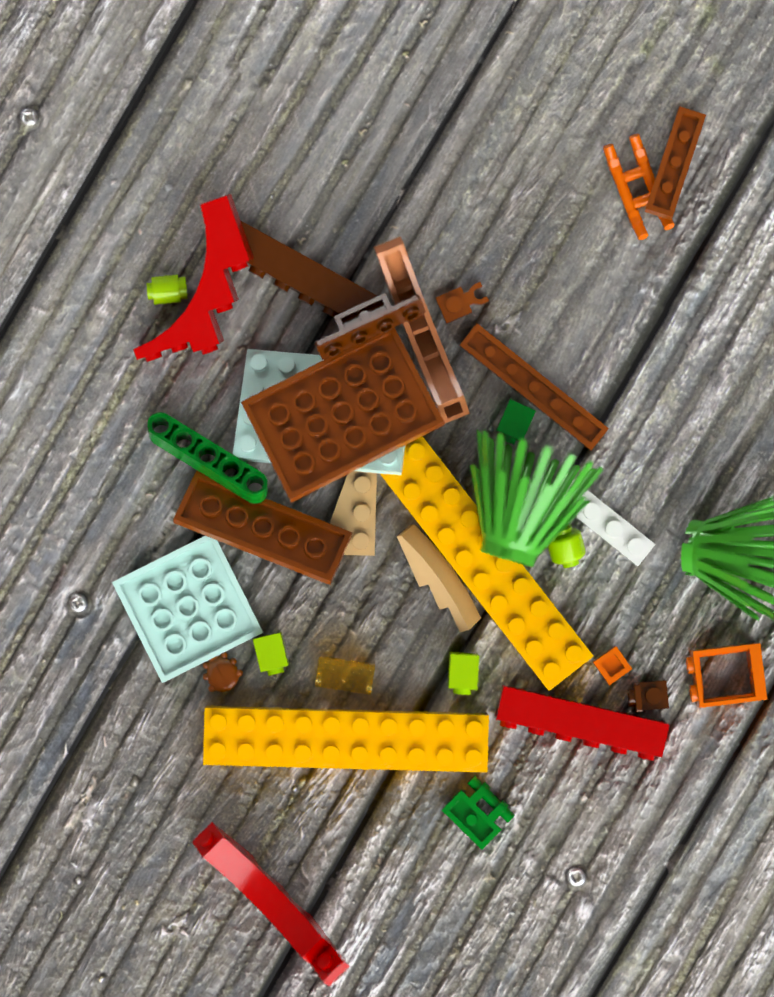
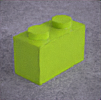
(463, 672)

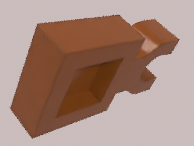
(457, 304)

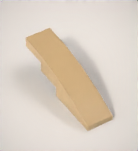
(434, 570)

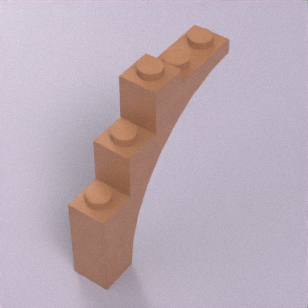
(422, 332)

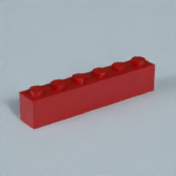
(581, 721)

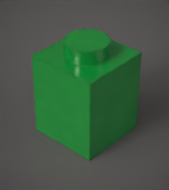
(515, 421)

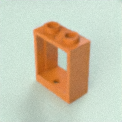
(755, 669)

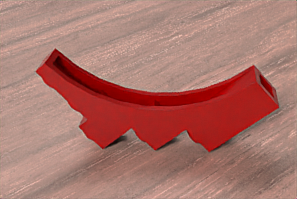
(226, 248)

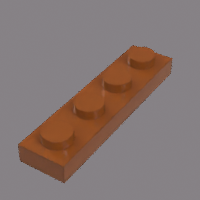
(675, 163)

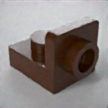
(648, 695)

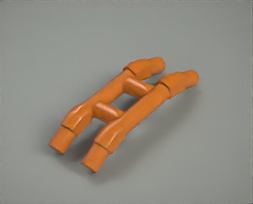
(622, 178)

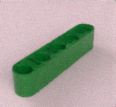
(214, 469)

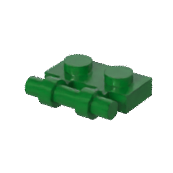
(472, 818)

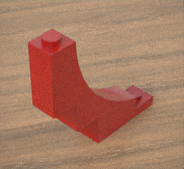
(272, 900)

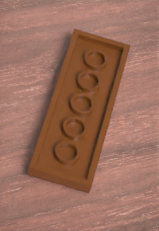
(263, 529)

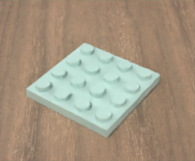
(187, 607)

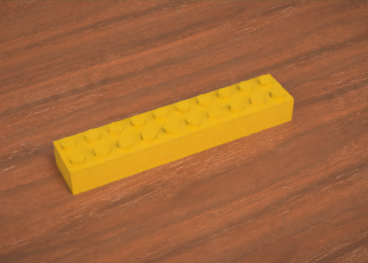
(497, 583)
(346, 739)

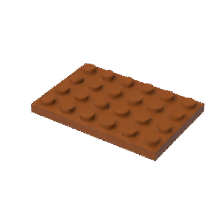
(342, 414)

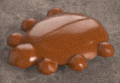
(221, 673)

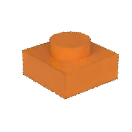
(612, 665)

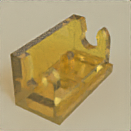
(345, 675)

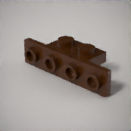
(367, 321)

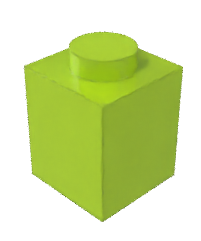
(271, 653)

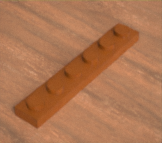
(534, 387)

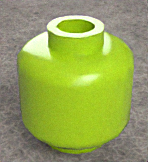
(567, 547)

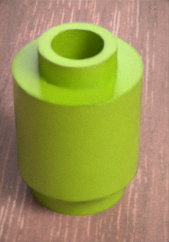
(167, 289)

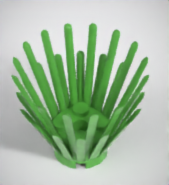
(525, 530)
(723, 549)

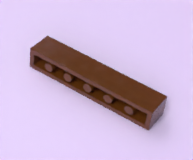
(302, 275)

